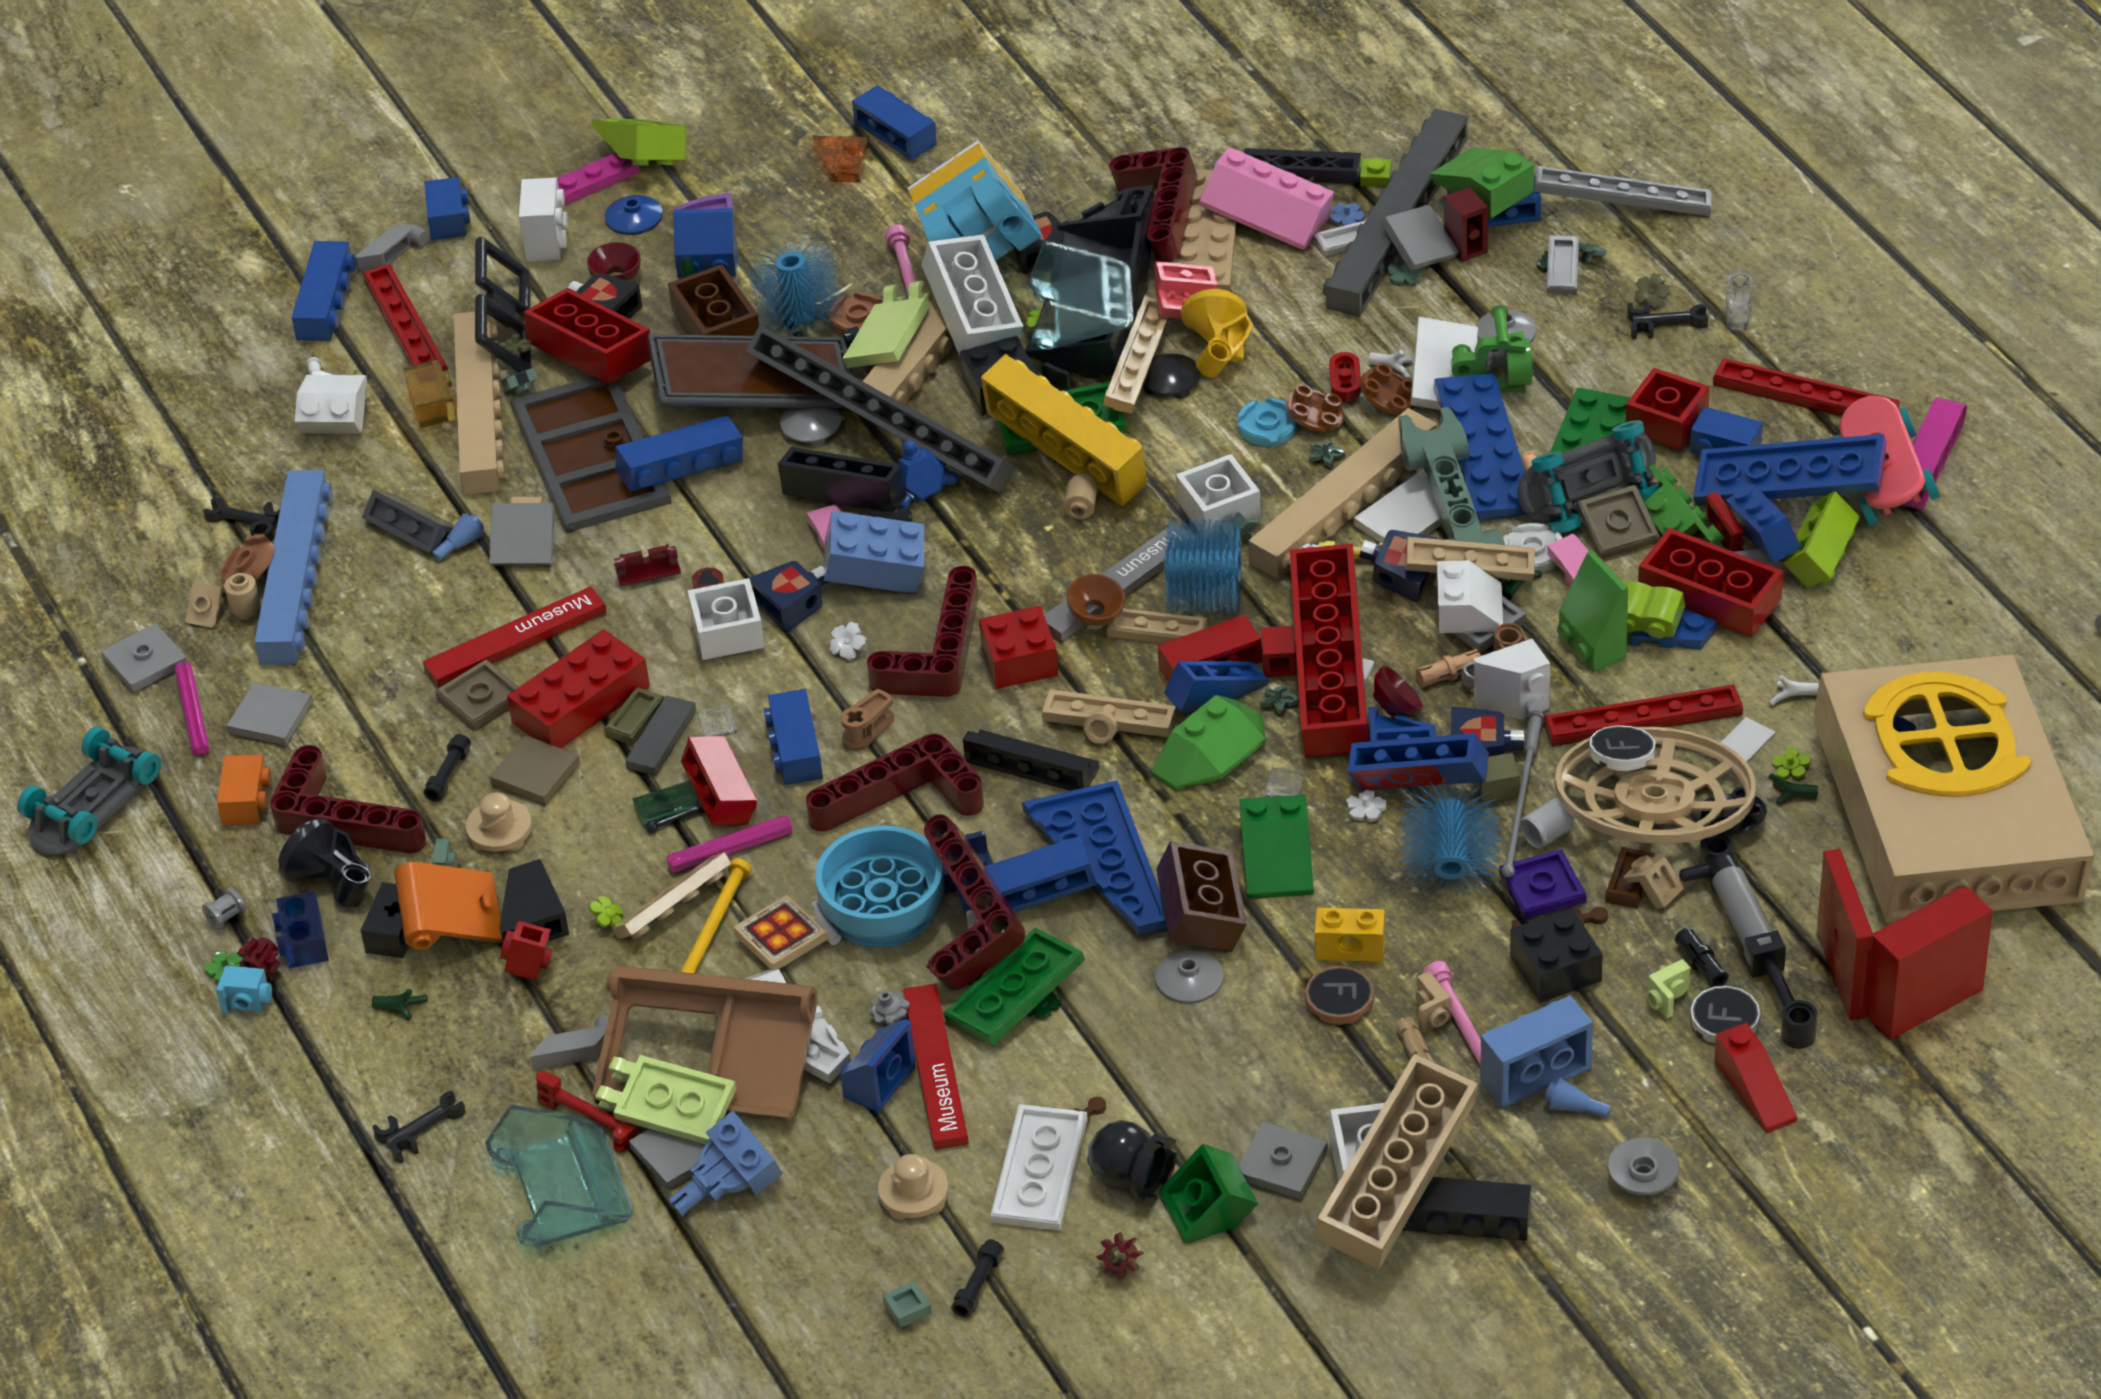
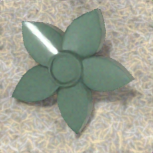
(1591, 249)
(1326, 453)
(1245, 526)
(1279, 698)

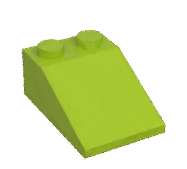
(643, 139)

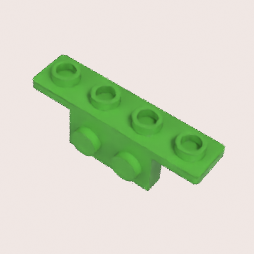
(1671, 509)

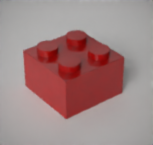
(1667, 407)
(1018, 647)

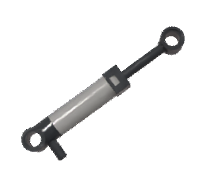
(1762, 946)

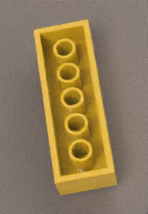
(1064, 429)

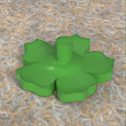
(219, 961)

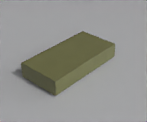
(633, 716)

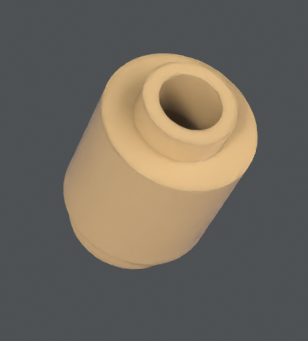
(1080, 496)
(242, 596)

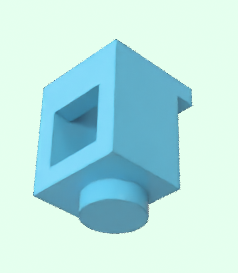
(243, 989)

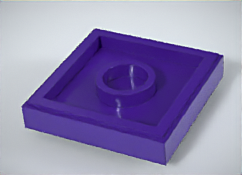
(1544, 885)

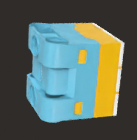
(974, 198)

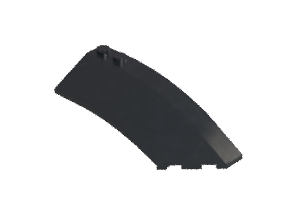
(1117, 233)

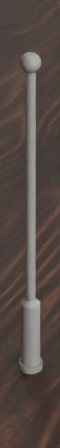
(1535, 721)

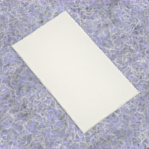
(1747, 738)

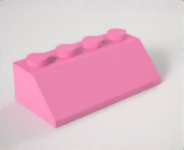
(1267, 198)

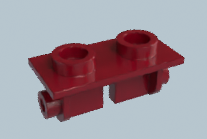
(635, 568)

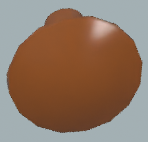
(1386, 389)
(1315, 409)

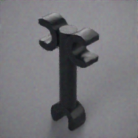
(1644, 321)
(260, 523)
(403, 1138)

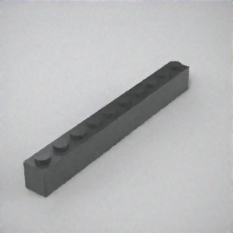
(1409, 188)
(881, 409)

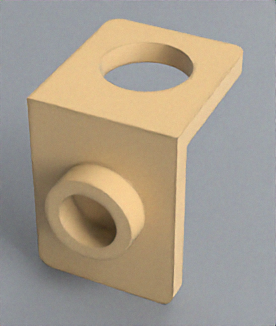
(204, 604)

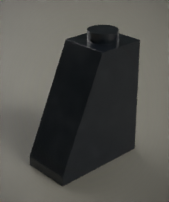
(532, 900)

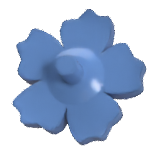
(1346, 214)

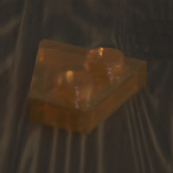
(842, 156)

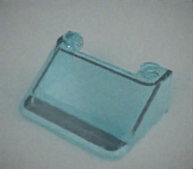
(1087, 293)
(563, 1171)

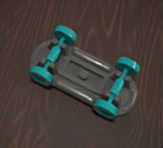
(1560, 480)
(90, 797)

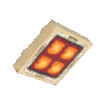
(780, 933)

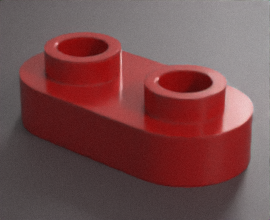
(1345, 376)

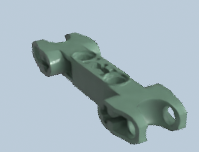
(1439, 456)

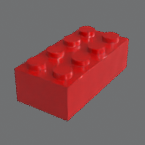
(587, 335)
(1714, 580)
(578, 690)

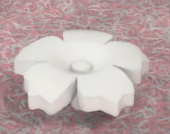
(846, 640)
(1365, 806)

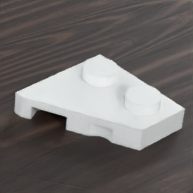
(825, 1052)

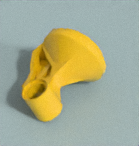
(1222, 322)

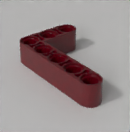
(1174, 178)
(943, 669)
(893, 775)
(368, 824)
(992, 921)

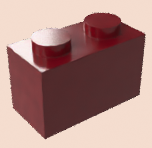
(1466, 223)

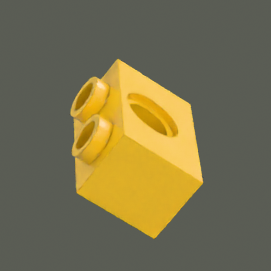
(1350, 934)

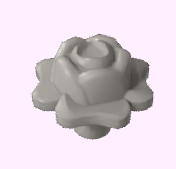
(889, 1007)

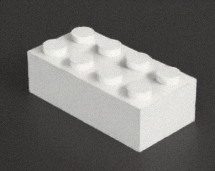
(970, 291)

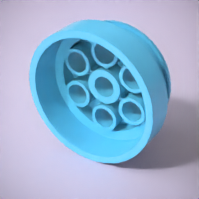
(880, 885)

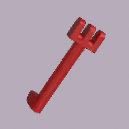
(551, 1095)

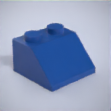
(706, 236)
(880, 1066)

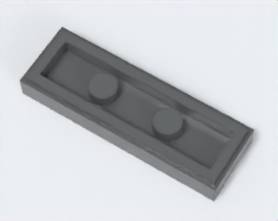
(660, 735)

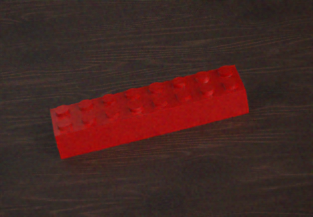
(1328, 649)

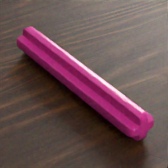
(191, 709)
(730, 843)

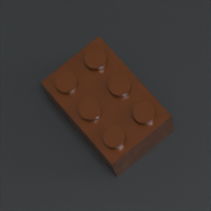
(712, 304)
(1201, 896)

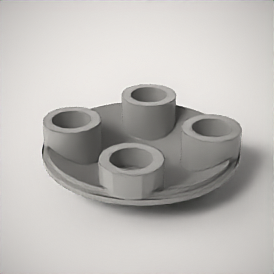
(810, 424)

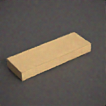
(1153, 626)

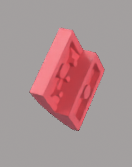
(1178, 282)

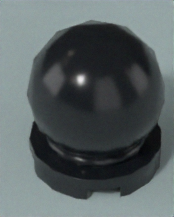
(1129, 1158)

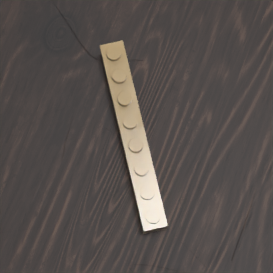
(478, 408)
(1333, 499)

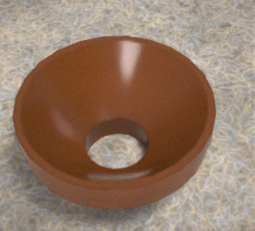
(1095, 590)

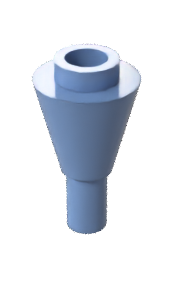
(463, 533)
(1569, 1098)

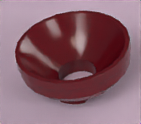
(615, 258)
(1395, 693)

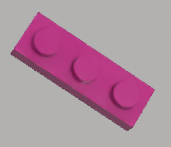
(595, 176)

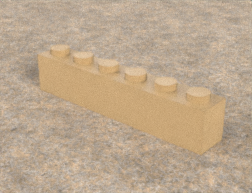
(918, 360)

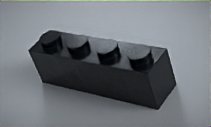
(842, 479)
(1473, 1209)

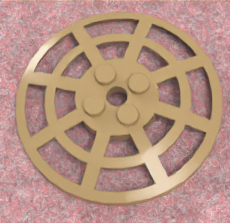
(1659, 794)

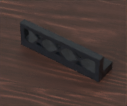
(1323, 165)
(1029, 760)

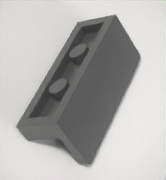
(406, 520)

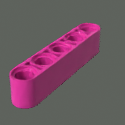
(1937, 439)

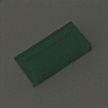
(665, 802)

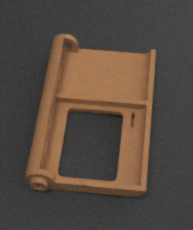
(757, 1038)

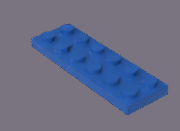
(1494, 458)
(1793, 468)

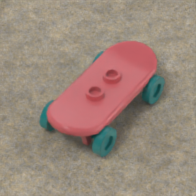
(1901, 471)

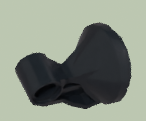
(325, 852)

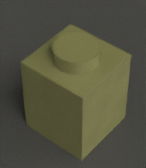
(1501, 780)

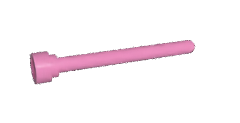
(898, 240)
(1444, 976)

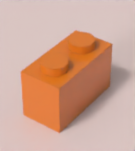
(243, 789)

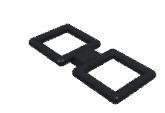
(500, 304)

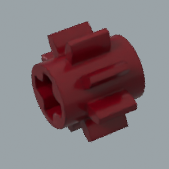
(259, 954)
(1115, 1263)

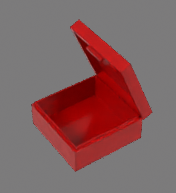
(1907, 967)

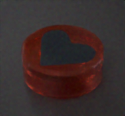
(707, 577)

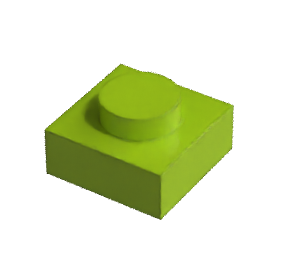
(1375, 172)

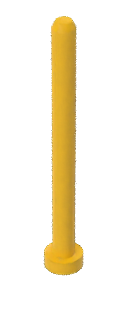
(738, 870)

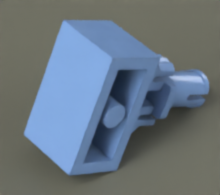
(728, 1165)

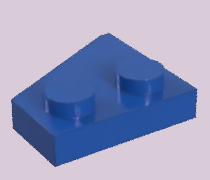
(1691, 632)
(1402, 727)

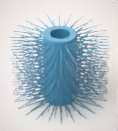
(796, 287)
(1203, 566)
(1450, 838)

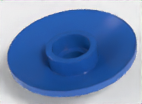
(633, 215)

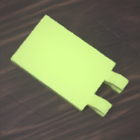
(888, 327)
(667, 1097)

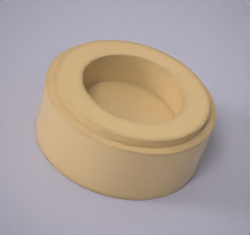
(1100, 727)

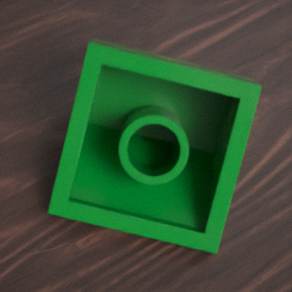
(1207, 1194)

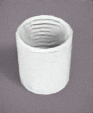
(1546, 824)

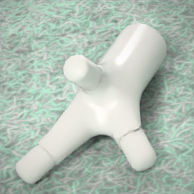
(1394, 361)
(1793, 689)
(833, 935)

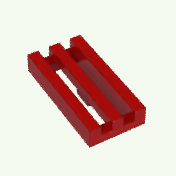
(1725, 522)

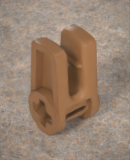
(866, 719)

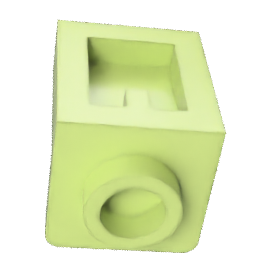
(1666, 985)

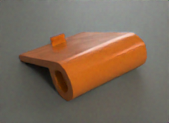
(446, 903)

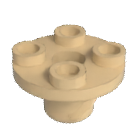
(498, 824)
(913, 1188)

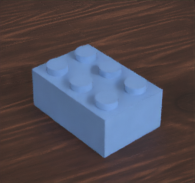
(874, 552)
(1536, 1050)

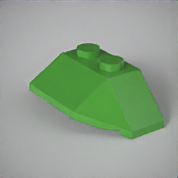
(1209, 743)

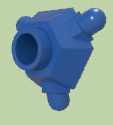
(923, 474)

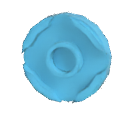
(1266, 423)

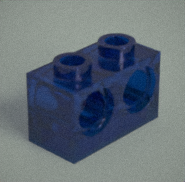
(301, 930)

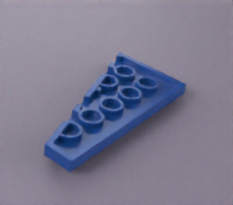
(1111, 845)

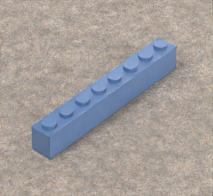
(293, 567)

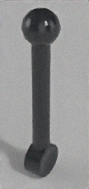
(652, 826)

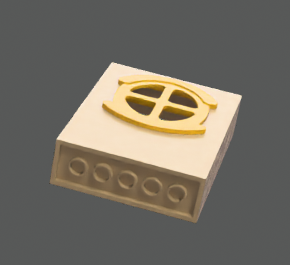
(1929, 832)

